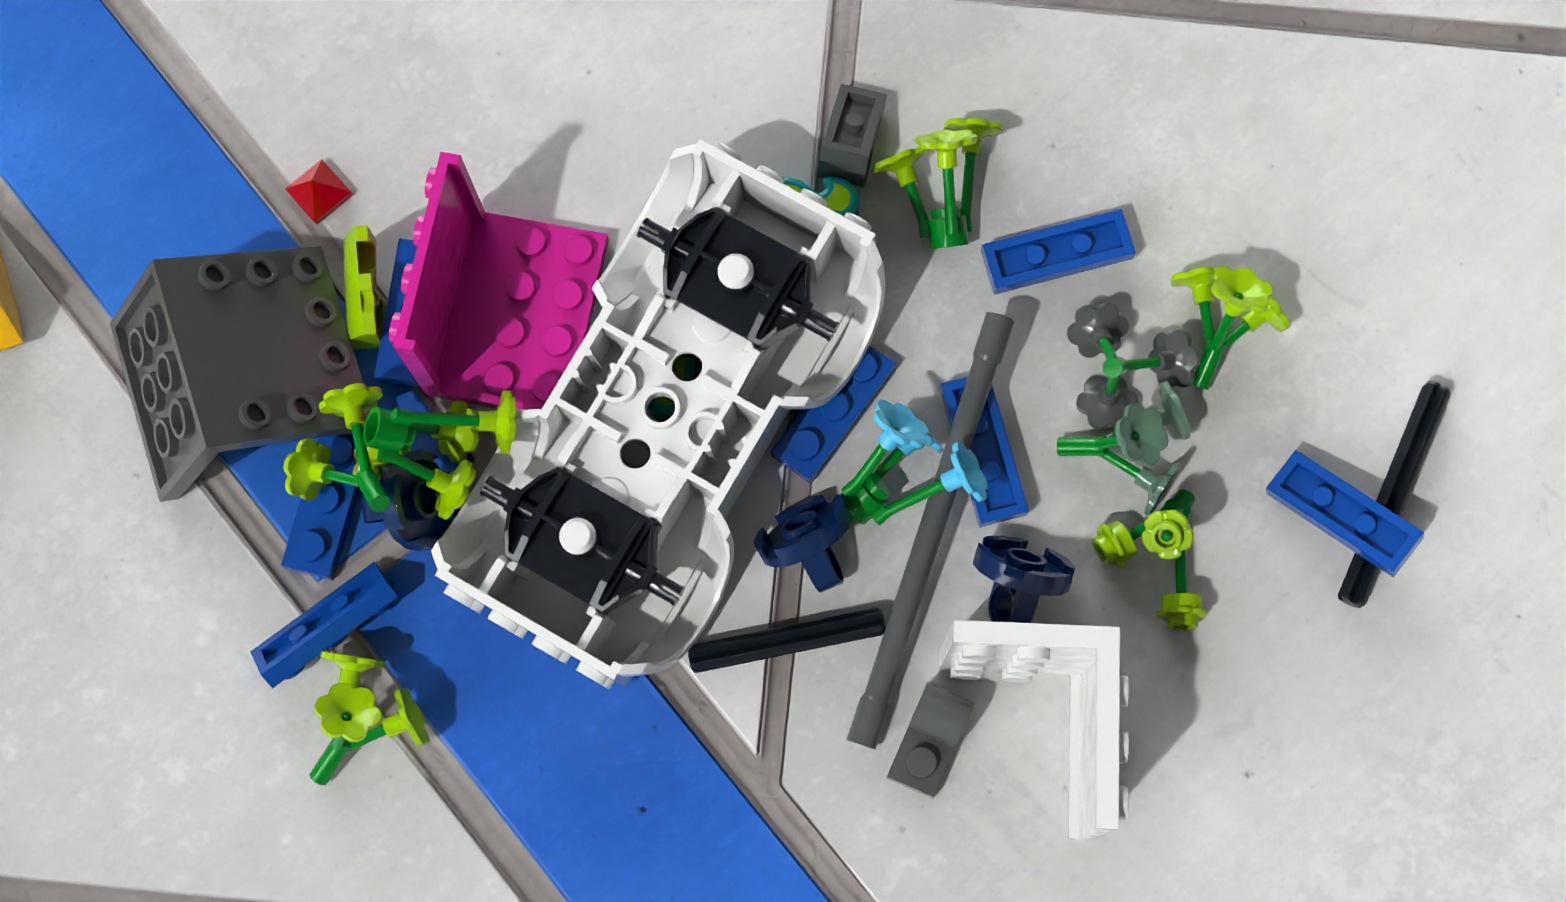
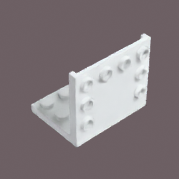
(1095, 697)

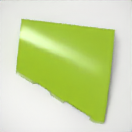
(362, 299)

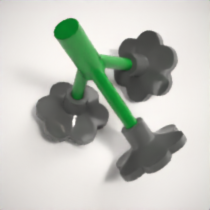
(1100, 331)

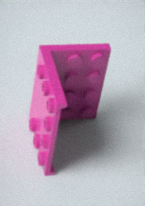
(492, 297)

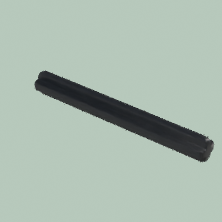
(1399, 482)

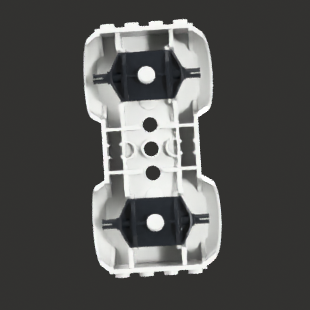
(637, 559)

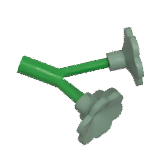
(1141, 439)

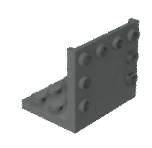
(231, 356)

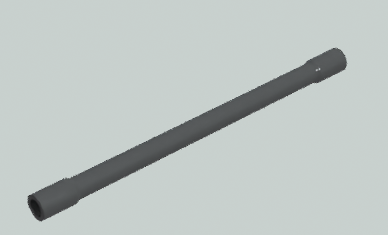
(875, 701)

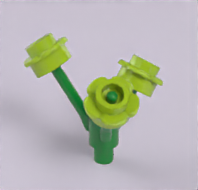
(1170, 537)

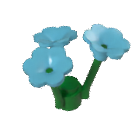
(902, 434)

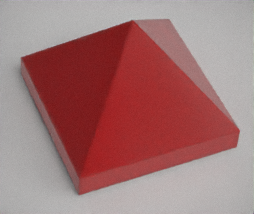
(318, 191)

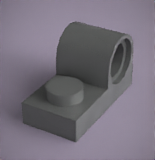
(851, 135)
(930, 740)

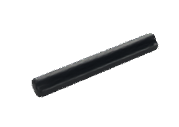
(786, 640)

